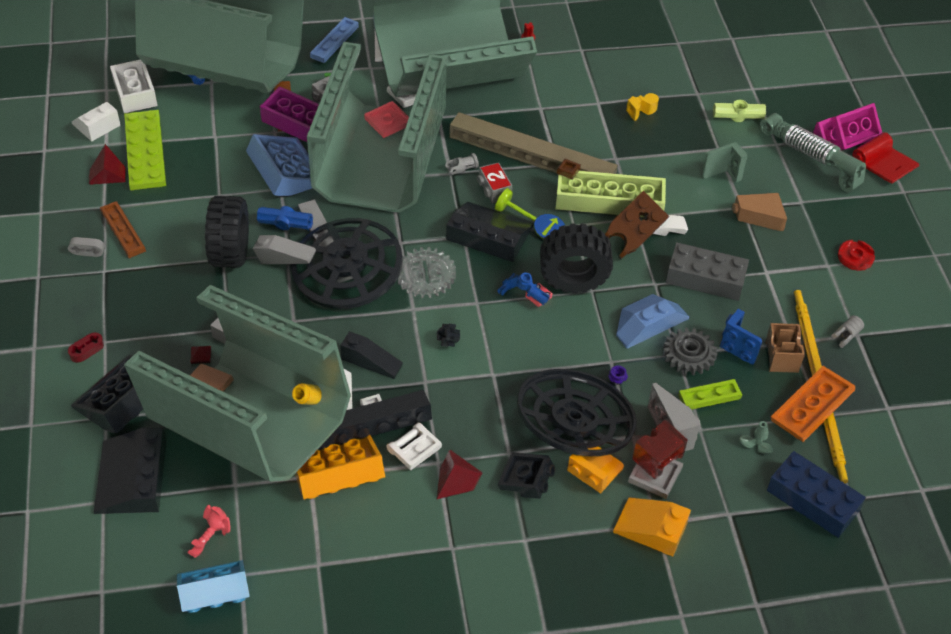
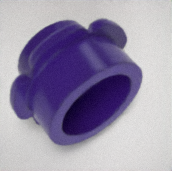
(618, 374)

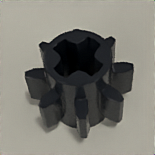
(448, 335)

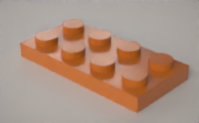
(813, 403)

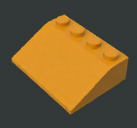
(340, 467)

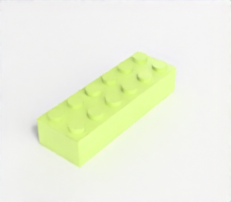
(606, 192)

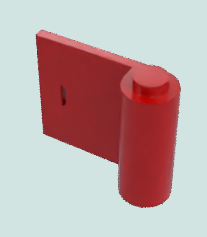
(883, 159)

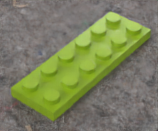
(144, 150)

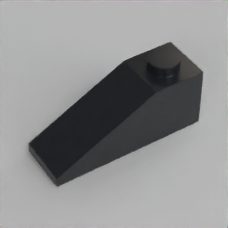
(367, 354)

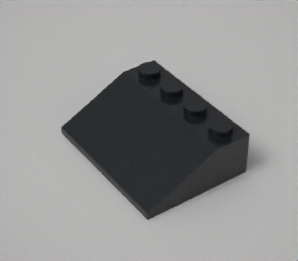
(488, 231)
(111, 400)
(131, 472)

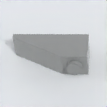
(279, 250)

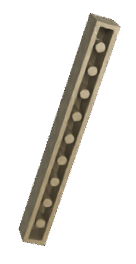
(522, 146)

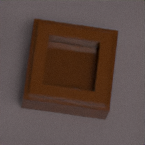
(568, 169)

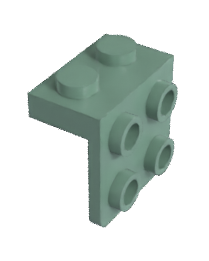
(726, 158)

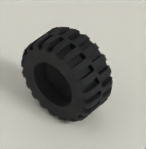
(227, 231)
(576, 241)

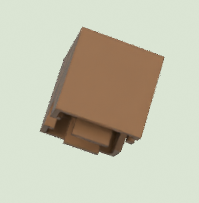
(784, 347)

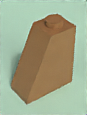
(761, 210)

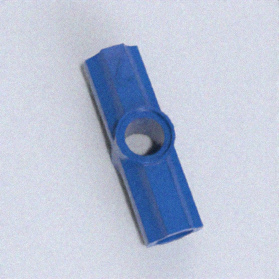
(285, 218)

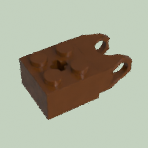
(631, 228)

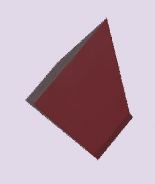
(107, 168)
(456, 476)

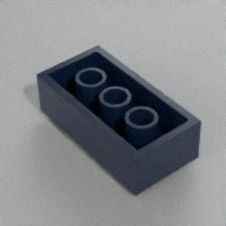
(816, 494)

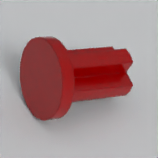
(528, 30)

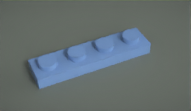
(334, 40)

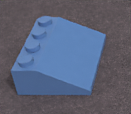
(281, 163)

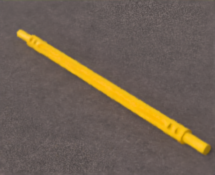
(815, 364)

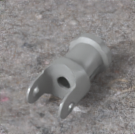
(461, 164)

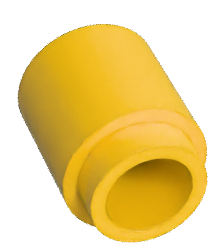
(307, 394)

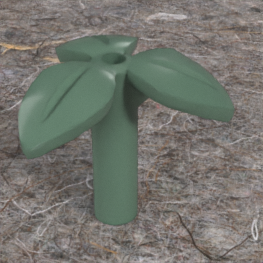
(760, 434)

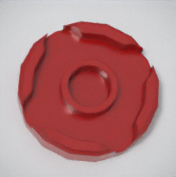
(856, 255)

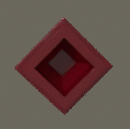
(200, 354)

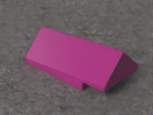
(850, 127)

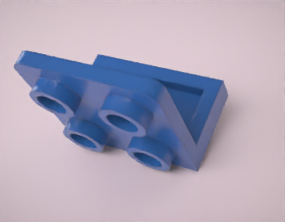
(738, 340)

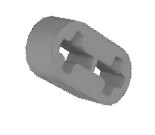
(86, 247)

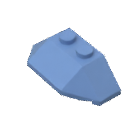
(648, 318)

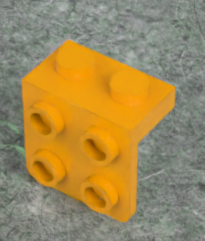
(595, 470)

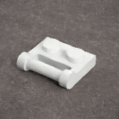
(417, 450)

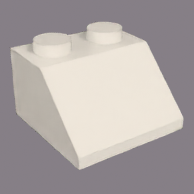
(97, 121)

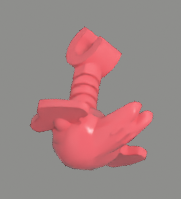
(217, 521)

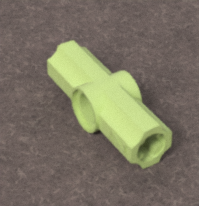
(739, 110)

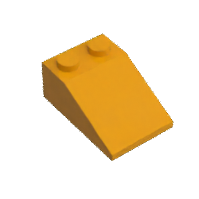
(653, 523)

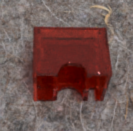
(659, 449)

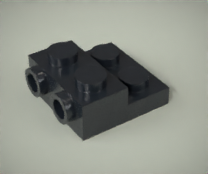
(527, 474)

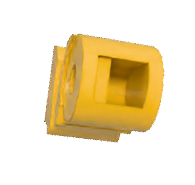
(646, 104)

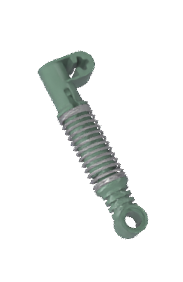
(851, 169)

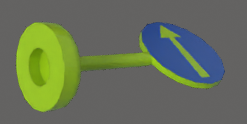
(542, 225)

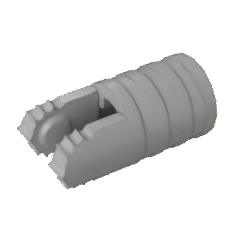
(849, 330)

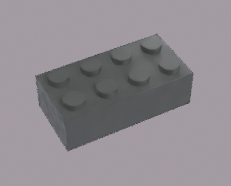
(707, 271)

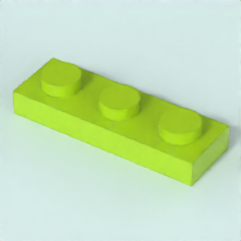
(710, 394)

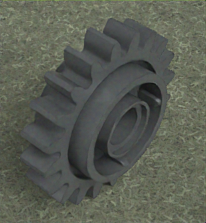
(689, 351)

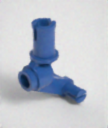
(524, 282)

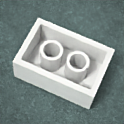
(133, 86)

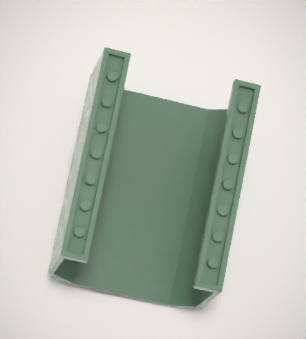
(462, 30)
(221, 39)
(353, 161)
(256, 415)

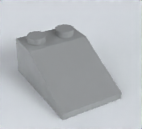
(667, 407)

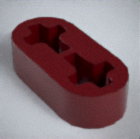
(86, 347)

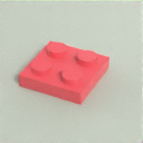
(387, 119)

